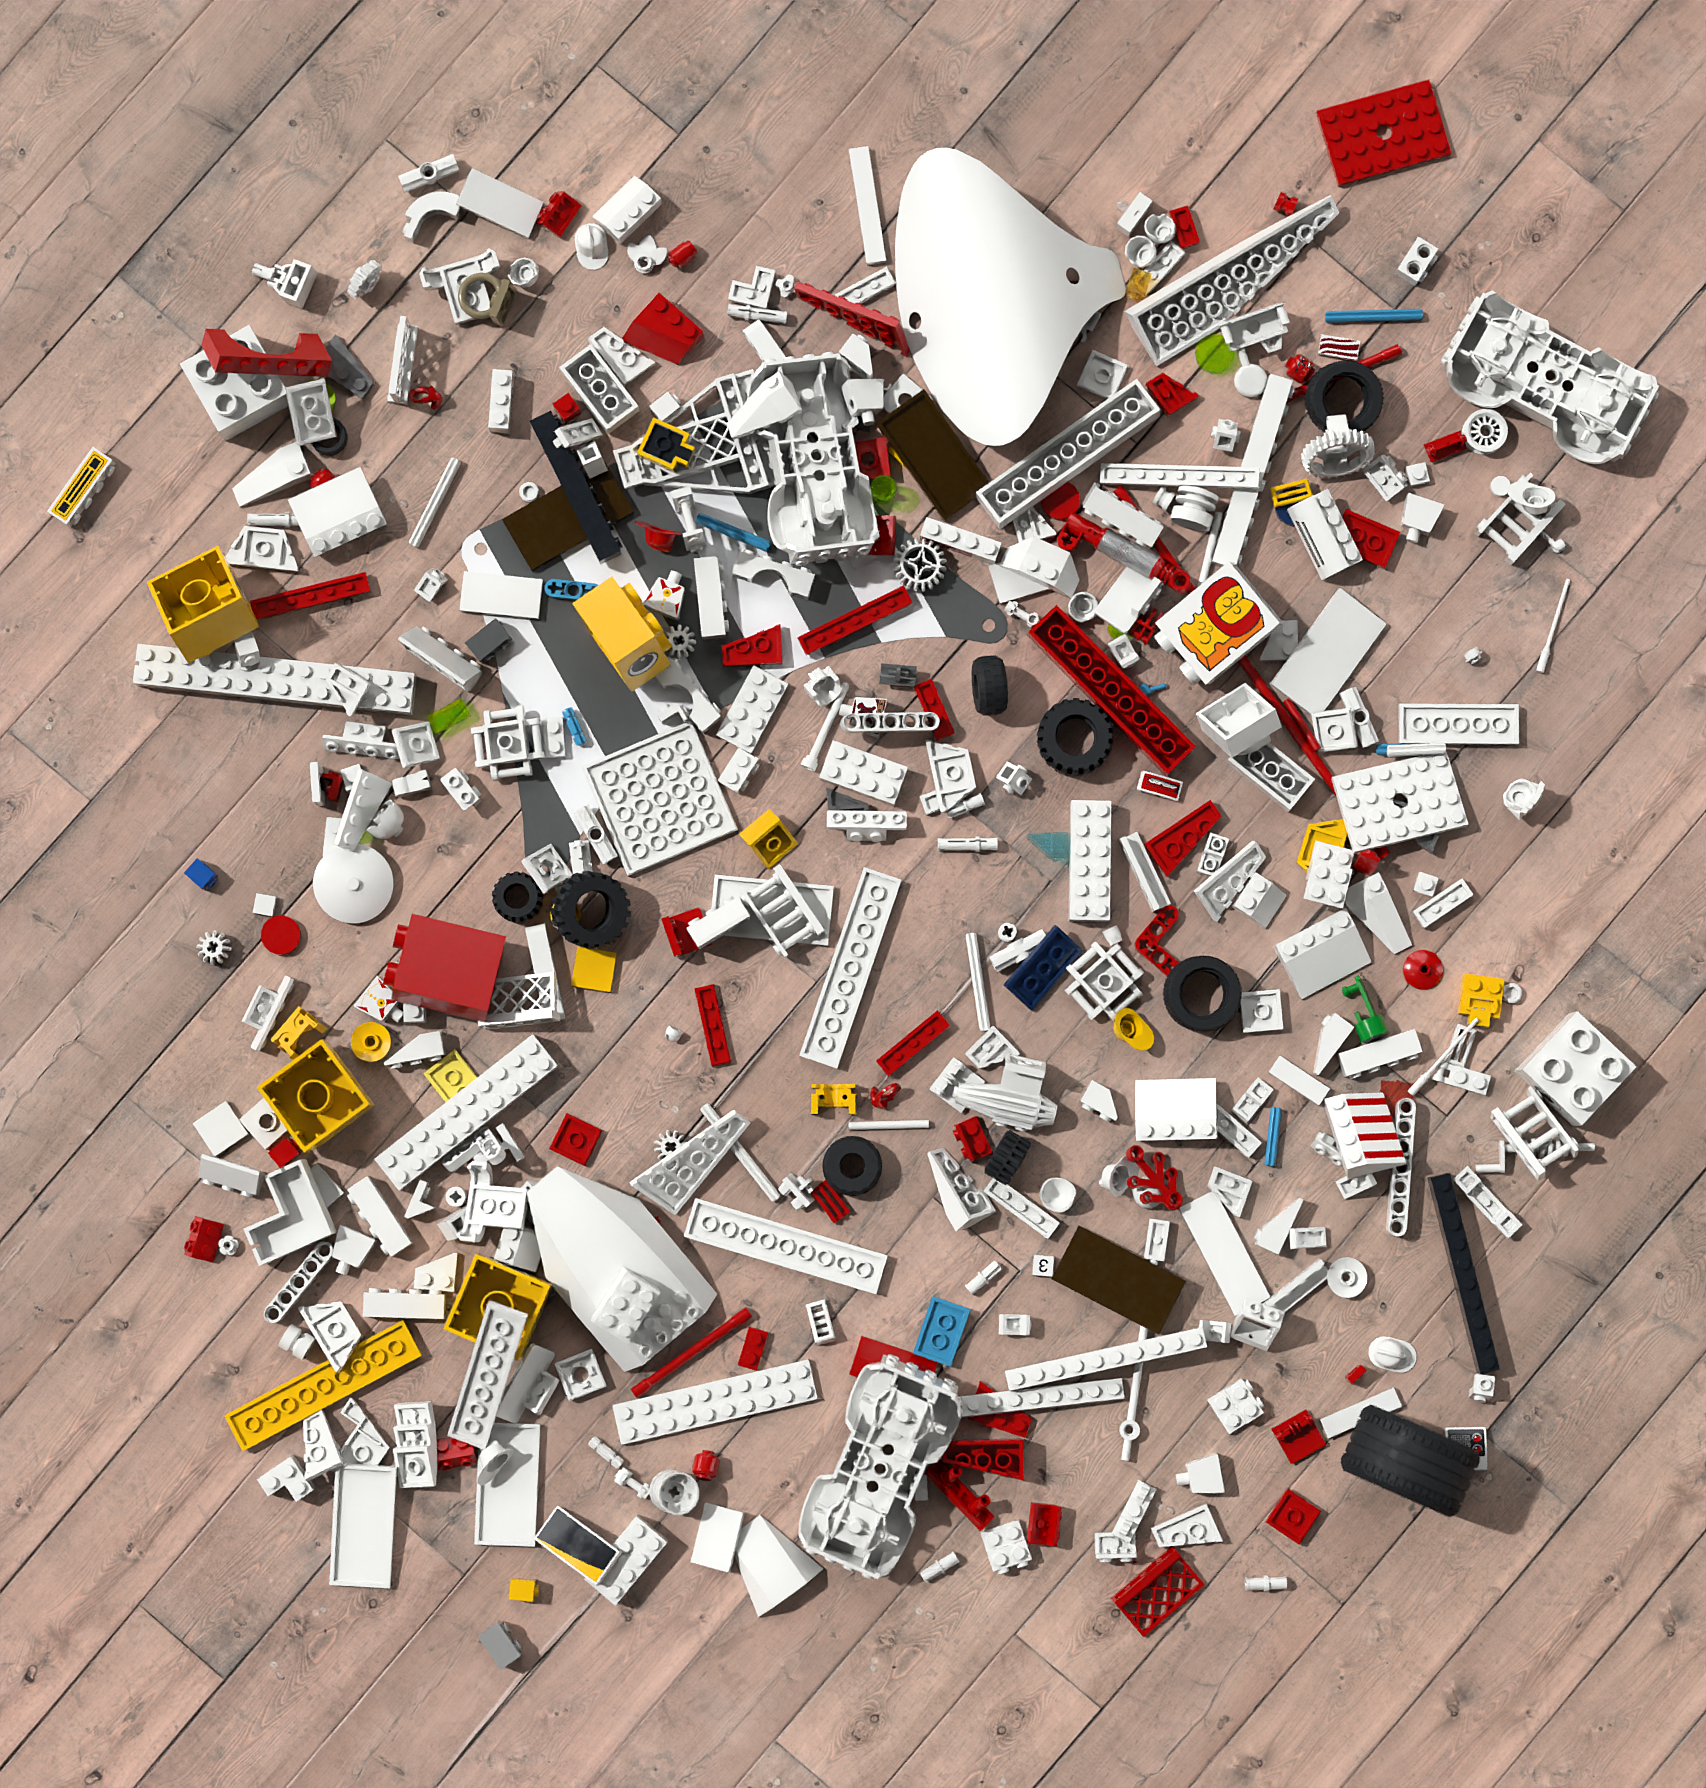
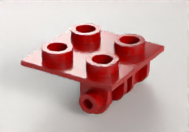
(1298, 1436)

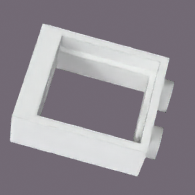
(1261, 1336)

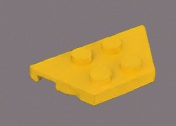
(1328, 832)

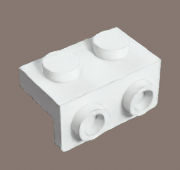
(461, 791)
(1111, 1547)

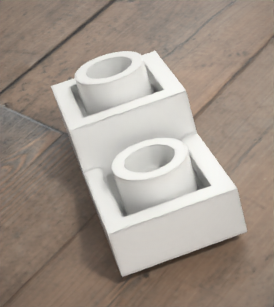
(1212, 854)

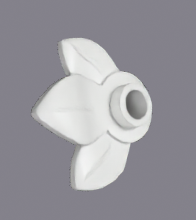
(646, 252)

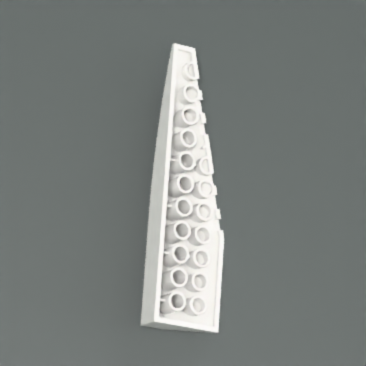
(1217, 289)

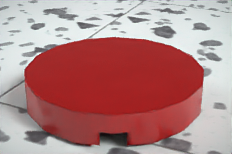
(1061, 502)
(280, 935)

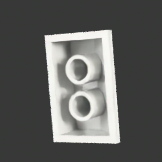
(628, 209)
(718, 922)
(230, 1175)

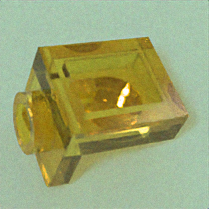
(1138, 284)

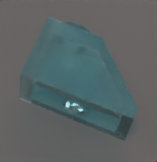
(1052, 845)

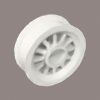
(1492, 416)

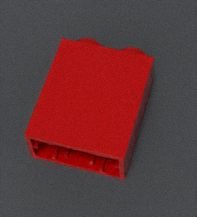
(445, 967)

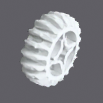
(911, 564)

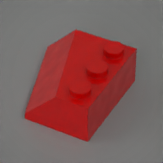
(663, 331)

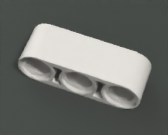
(762, 342)

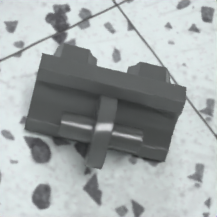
(898, 675)

